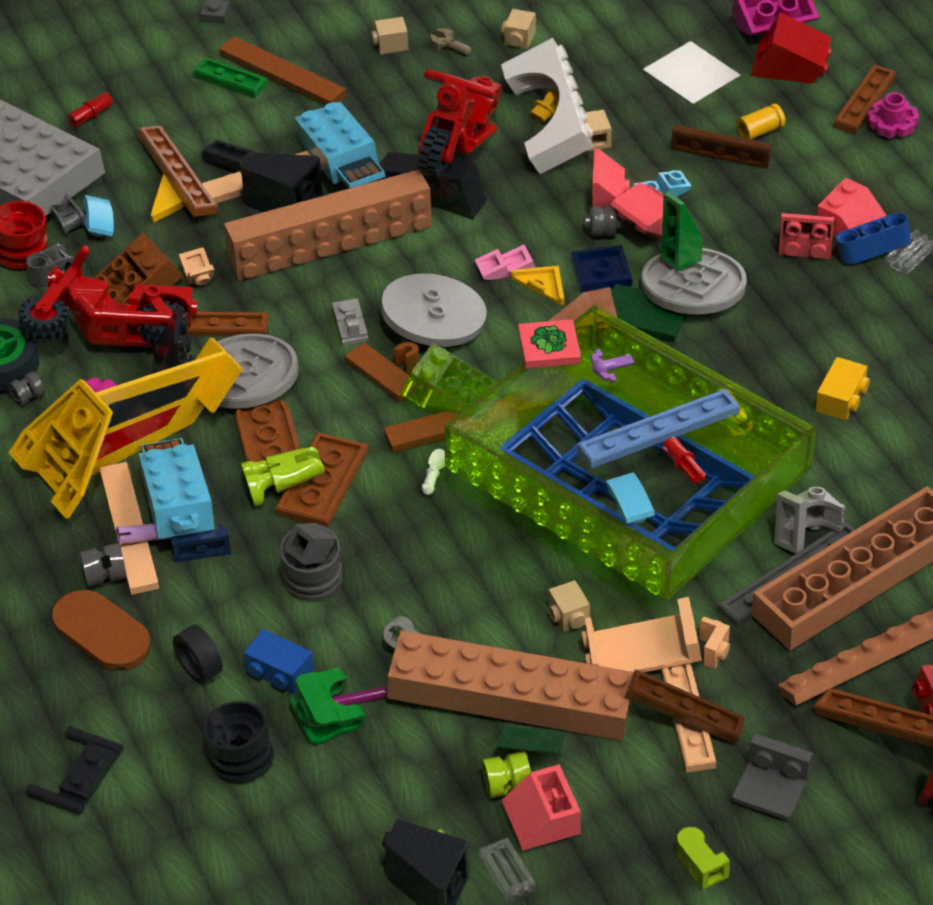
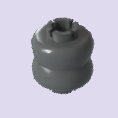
(602, 221)

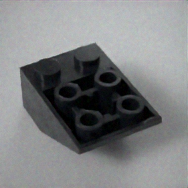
(173, 343)

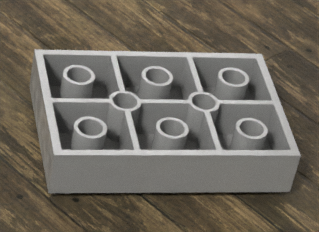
(42, 161)

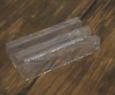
(898, 256)
(517, 887)

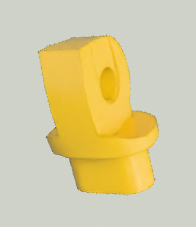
(545, 109)

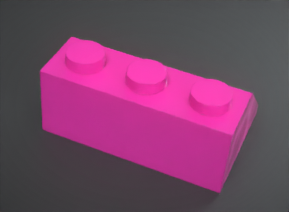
(757, 15)

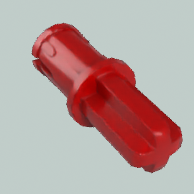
(89, 110)
(683, 460)

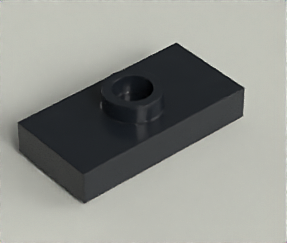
(226, 154)

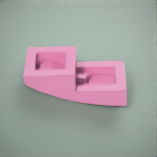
(499, 266)

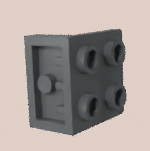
(774, 777)

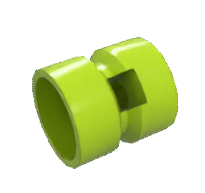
(504, 774)

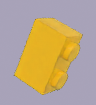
(842, 388)

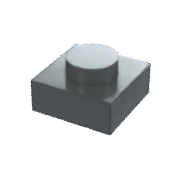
(215, 11)

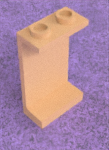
(645, 644)

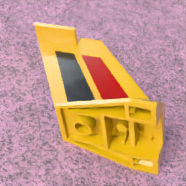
(107, 426)

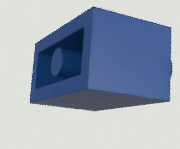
(277, 661)

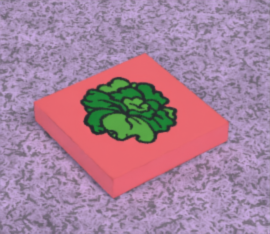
(549, 343)

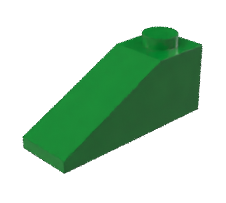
(680, 236)

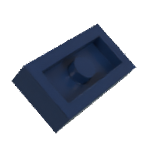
(201, 544)

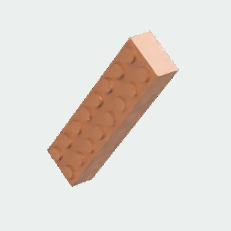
(328, 225)
(848, 572)
(510, 685)

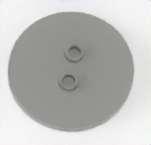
(697, 289)
(433, 310)
(267, 371)

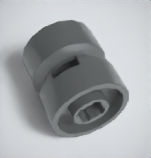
(93, 568)

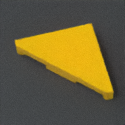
(166, 201)
(542, 280)

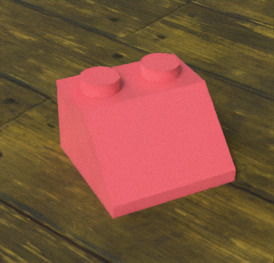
(607, 180)
(850, 206)

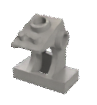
(809, 509)

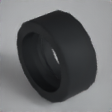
(197, 653)

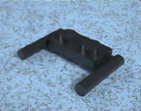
(85, 773)

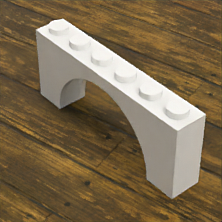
(566, 132)

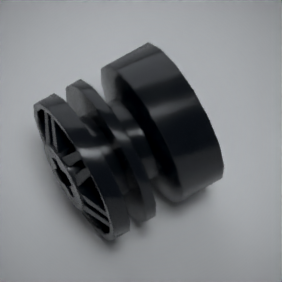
(238, 741)

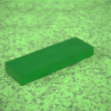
(230, 77)

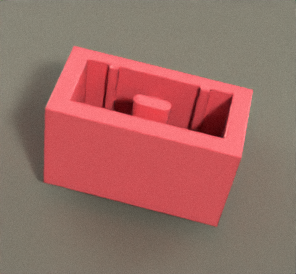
(643, 206)
(806, 236)
(542, 809)

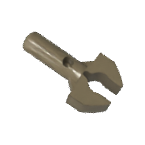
(444, 38)

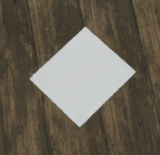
(691, 72)

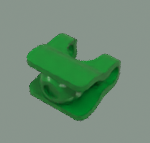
(318, 712)

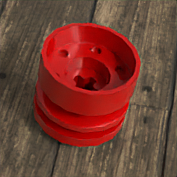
(21, 233)

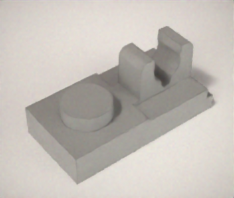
(350, 322)

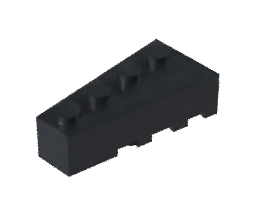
(455, 191)

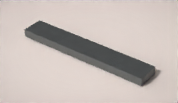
(739, 606)

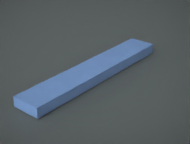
(658, 428)

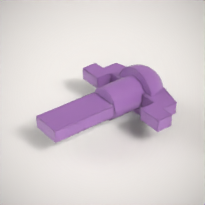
(601, 367)

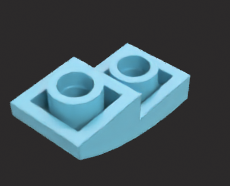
(671, 182)
(98, 216)
(630, 498)

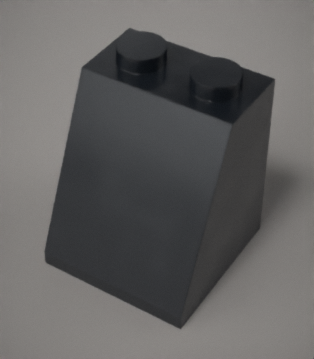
(280, 180)
(426, 863)

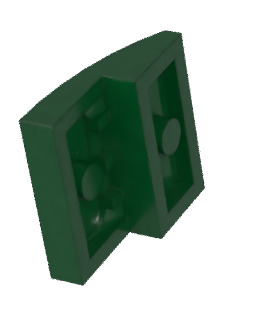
(530, 740)

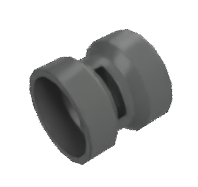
(26, 388)

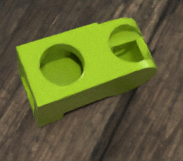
(699, 859)

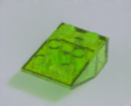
(445, 382)

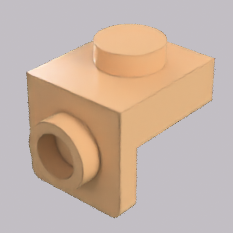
(196, 267)
(717, 639)

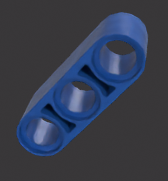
(873, 238)

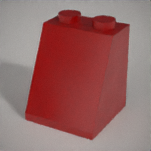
(791, 52)

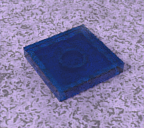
(601, 268)

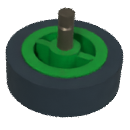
(17, 353)

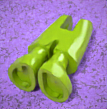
(282, 471)

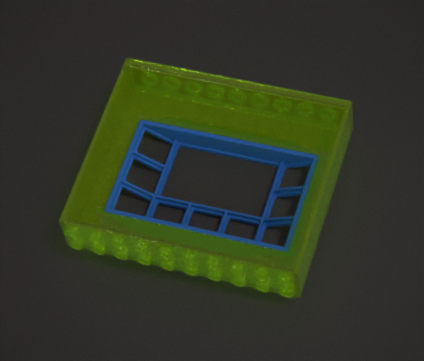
(754, 451)

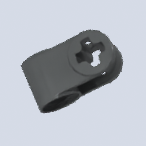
(67, 216)
(44, 261)

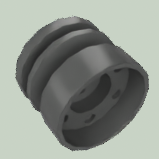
(312, 581)

